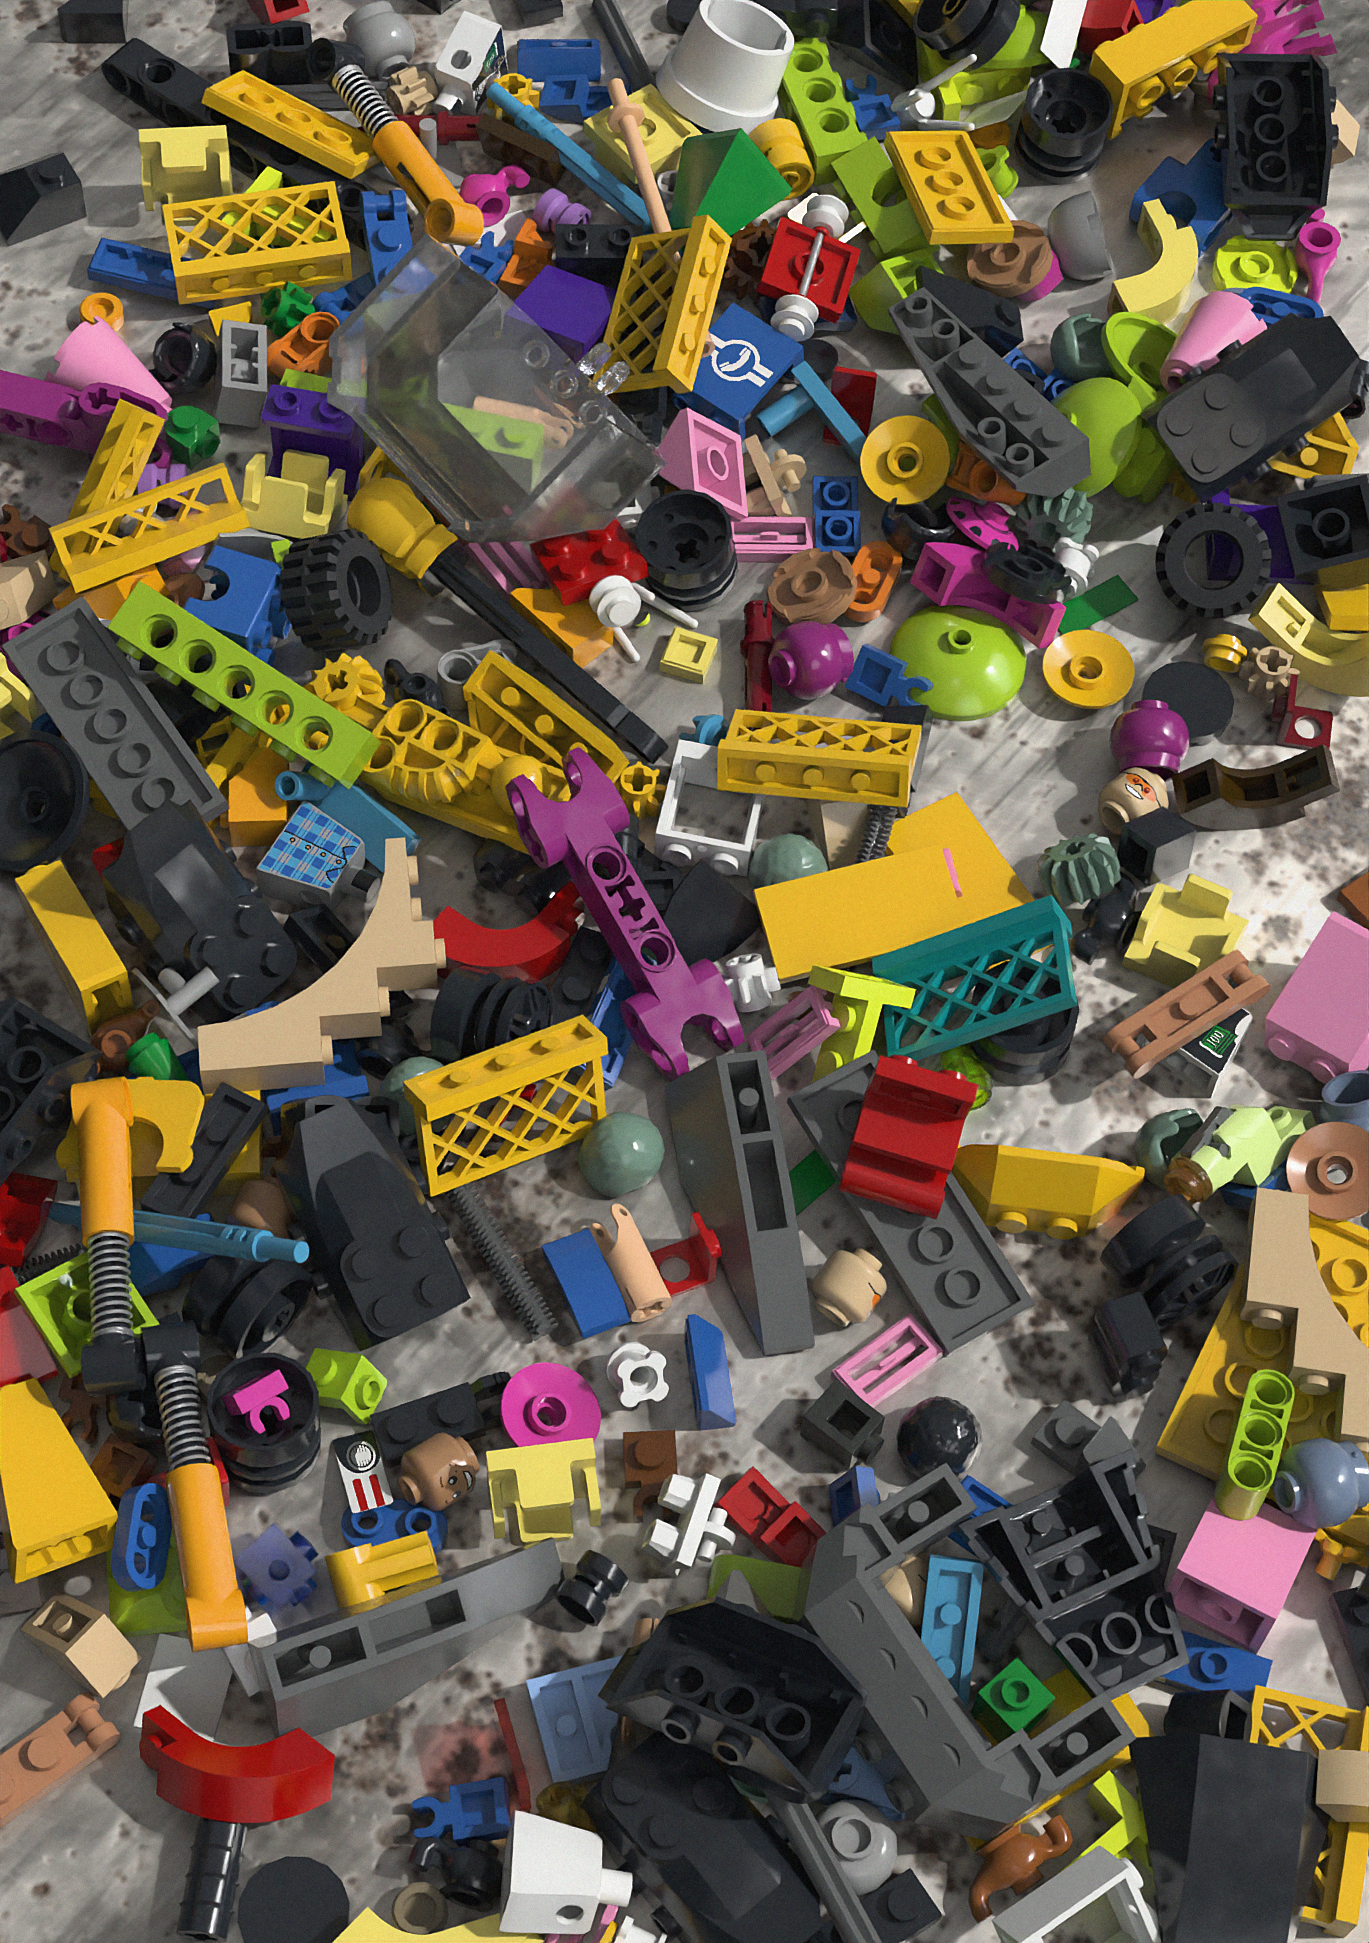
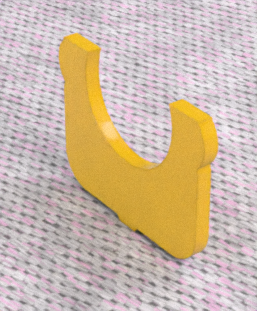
(167, 1105)

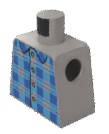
(316, 863)

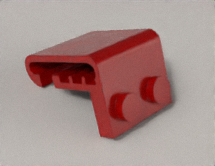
(907, 1135)

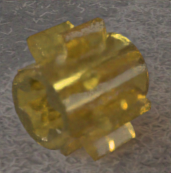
(562, 1804)

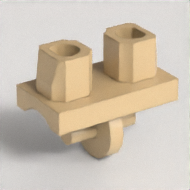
(784, 471)

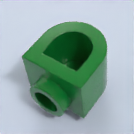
(191, 435)

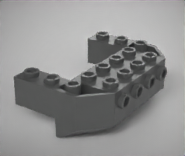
(913, 1720)

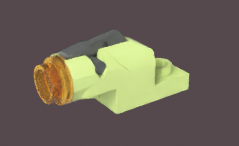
(1235, 1146)

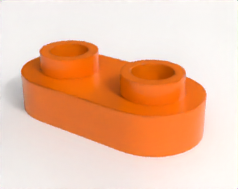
(872, 585)

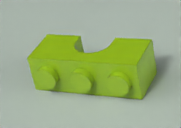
(869, 182)

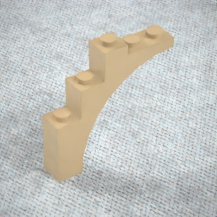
(295, 1038)
(1287, 1290)

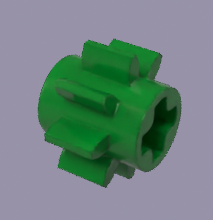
(285, 308)

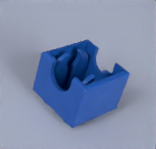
(245, 602)

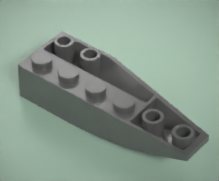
(991, 402)
(741, 1186)
(393, 1644)

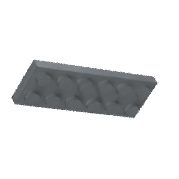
(110, 716)
(943, 1264)

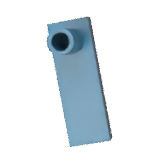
(813, 394)
(352, 809)
(952, 1617)

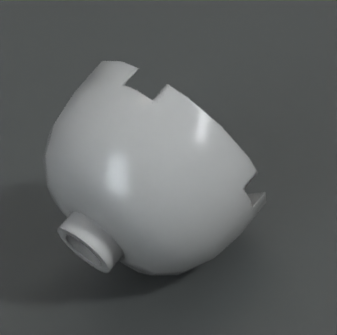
(1079, 239)

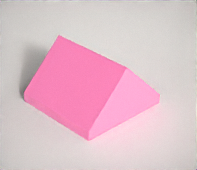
(705, 460)

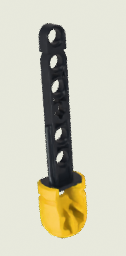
(435, 557)

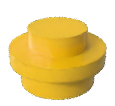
(1224, 653)

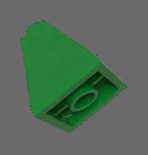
(725, 179)

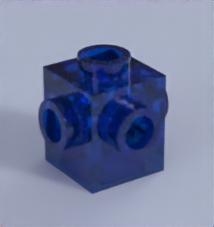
(257, 1565)

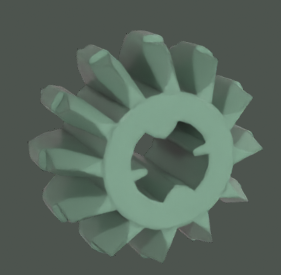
(1050, 518)
(1079, 869)

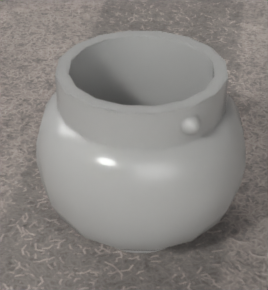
(383, 38)
(861, 1842)

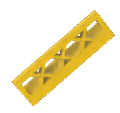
(112, 472)
(154, 543)

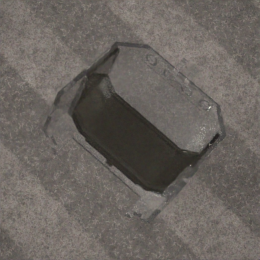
(486, 405)

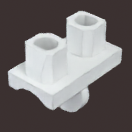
(679, 1544)

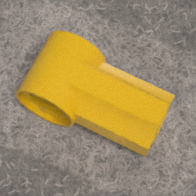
(371, 1570)

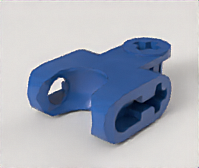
(1189, 193)

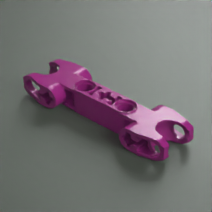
(66, 416)
(665, 994)

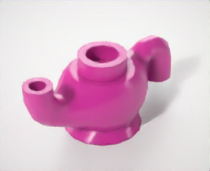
(489, 191)
(1316, 252)

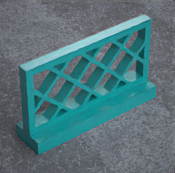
(970, 953)

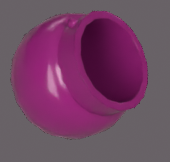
(810, 659)
(1150, 739)

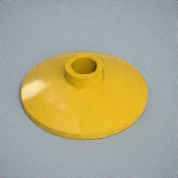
(897, 440)
(1089, 655)

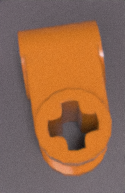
(304, 347)
(978, 479)

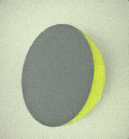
(642, 619)

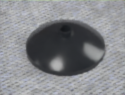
(35, 773)

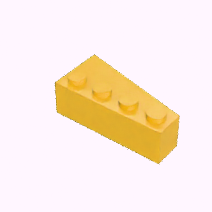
(1168, 54)

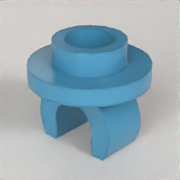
(708, 730)

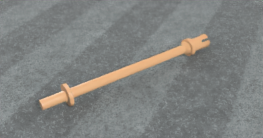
(626, 119)

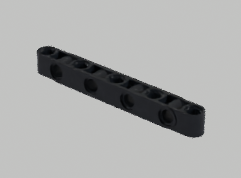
(175, 98)

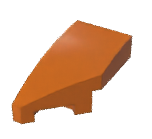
(528, 260)

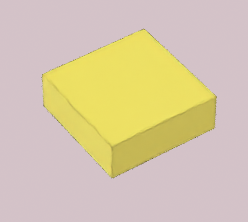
(688, 655)

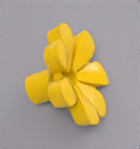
(1336, 1553)

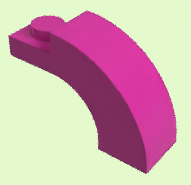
(954, 577)

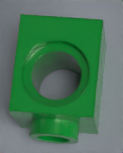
(1012, 1702)

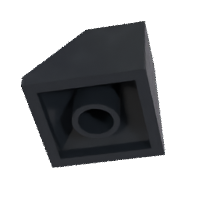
(877, 39)
(39, 198)
(984, 313)

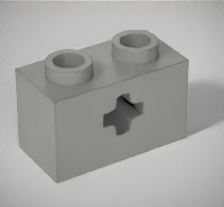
(240, 373)

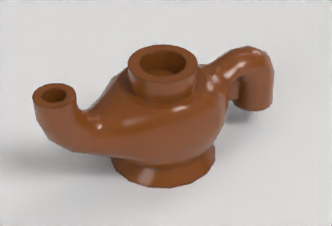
(120, 1033)
(1014, 1863)

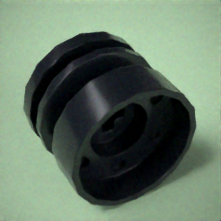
(1063, 125)
(688, 549)
(484, 1011)
(1168, 1261)
(287, 1447)

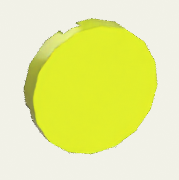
(1254, 265)

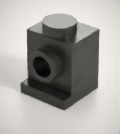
(844, 1410)

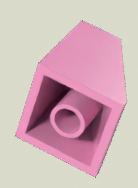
(1325, 1004)
(1240, 1573)

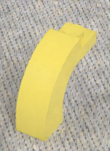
(1166, 286)
(1324, 657)

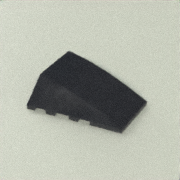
(1087, 1576)
(1228, 1836)

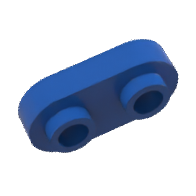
(1274, 305)
(393, 1523)
(141, 1538)

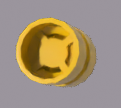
(784, 148)

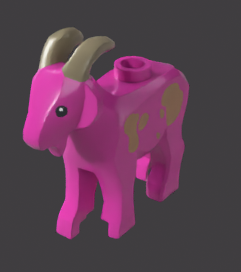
(1274, 36)

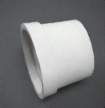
(727, 66)

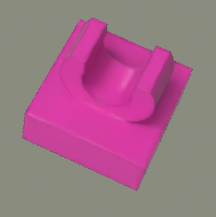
(255, 1395)

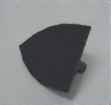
(708, 915)

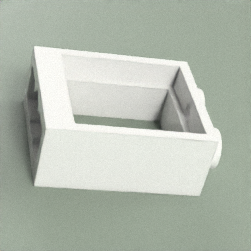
(697, 765)
(1075, 1889)

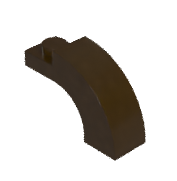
(1257, 797)

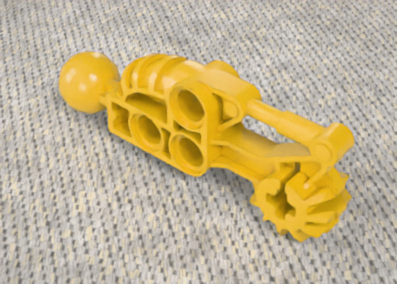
(420, 748)

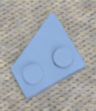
(574, 1721)

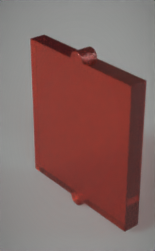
(511, 1756)

